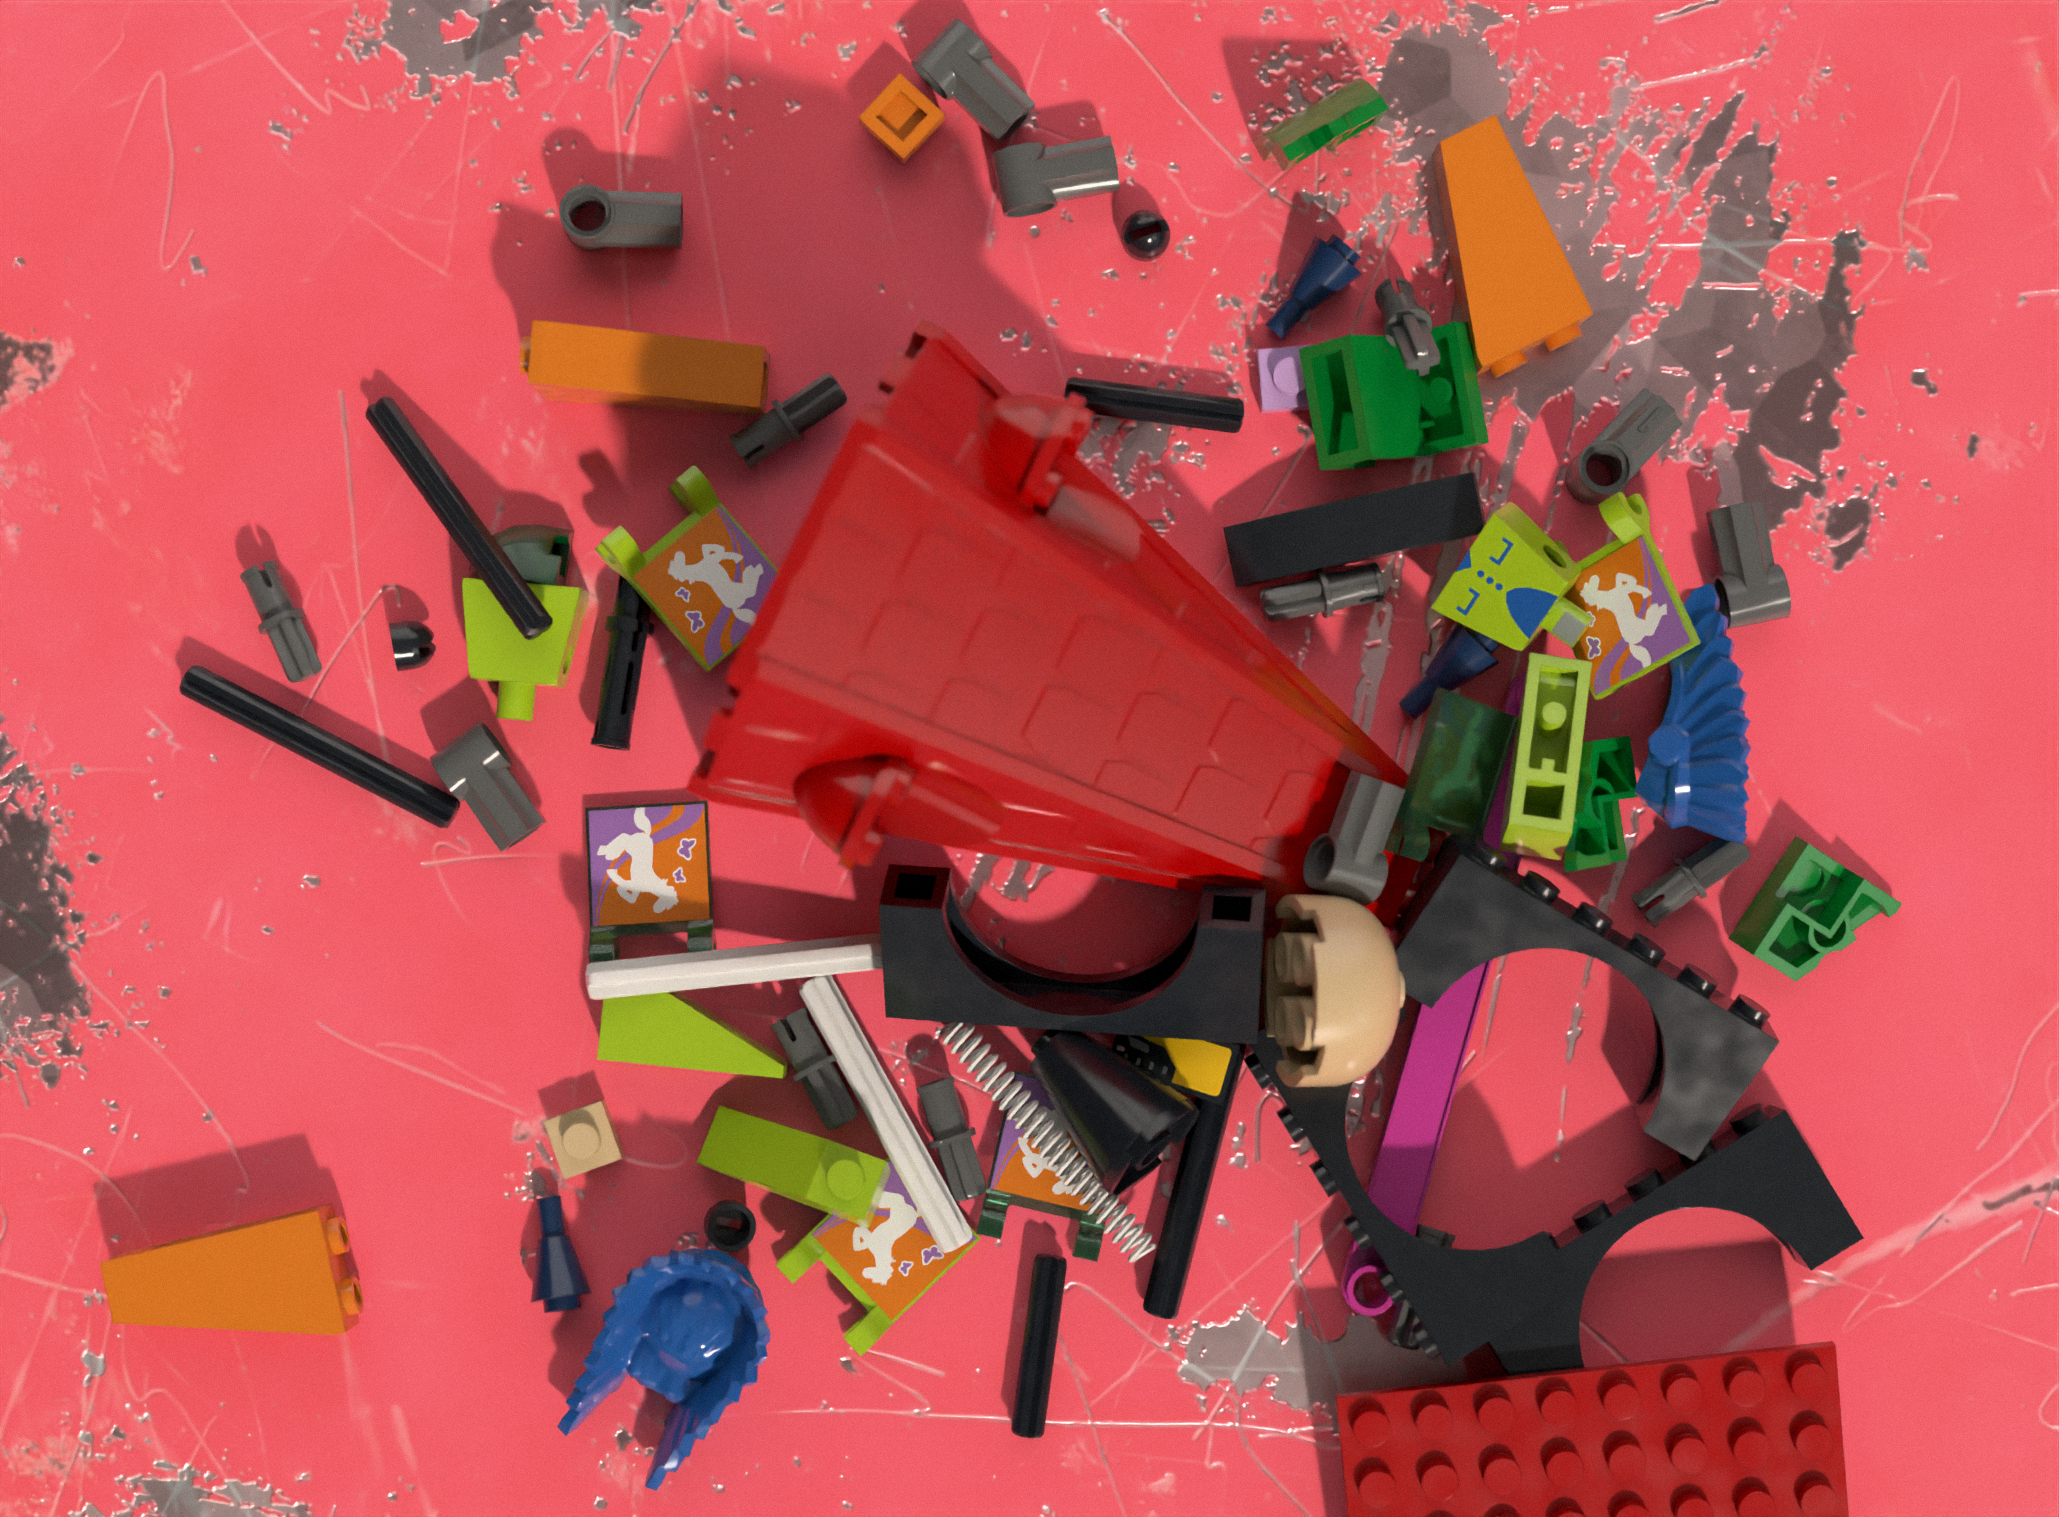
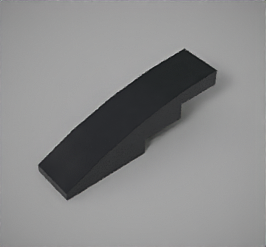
(1355, 529)

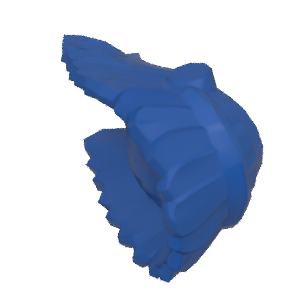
(1700, 748)
(687, 1331)

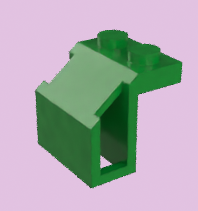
(1376, 409)

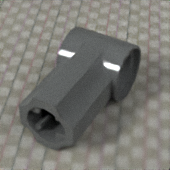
(962, 70)
(1038, 176)
(630, 218)
(1623, 446)
(1748, 580)
(480, 773)
(1350, 855)

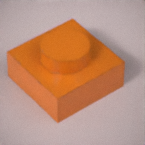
(901, 118)

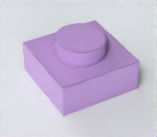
(1281, 380)

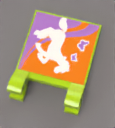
(700, 576)
(1632, 601)
(879, 1265)

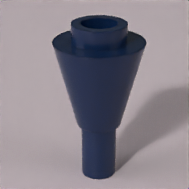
(1322, 274)
(1457, 661)
(557, 1270)

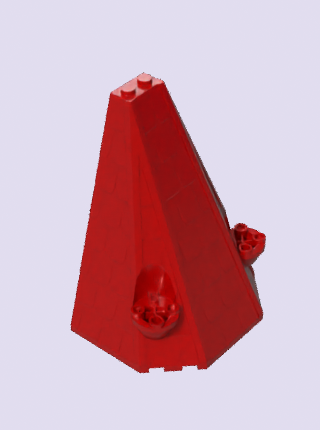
(1023, 665)

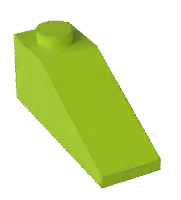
(1546, 757)
(680, 1034)
(796, 1165)

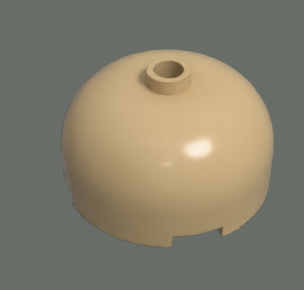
(1330, 990)

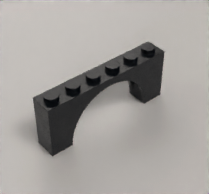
(951, 972)
(1703, 1039)
(1751, 1169)
(1454, 1292)

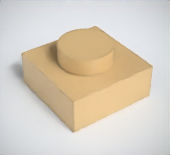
(584, 1139)

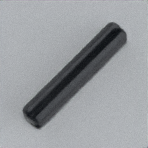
(1158, 405)
(1039, 1346)

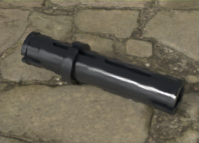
(622, 669)

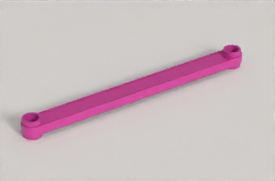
(1426, 1085)

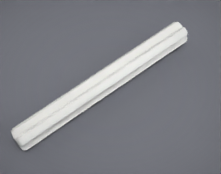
(733, 966)
(885, 1113)

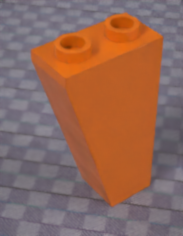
(1503, 252)
(644, 369)
(246, 1277)

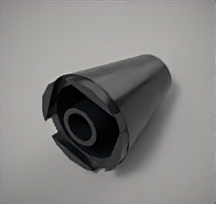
(1110, 1107)

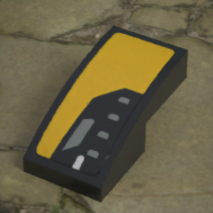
(1184, 1064)

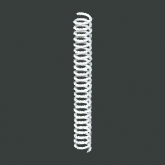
(1050, 1138)

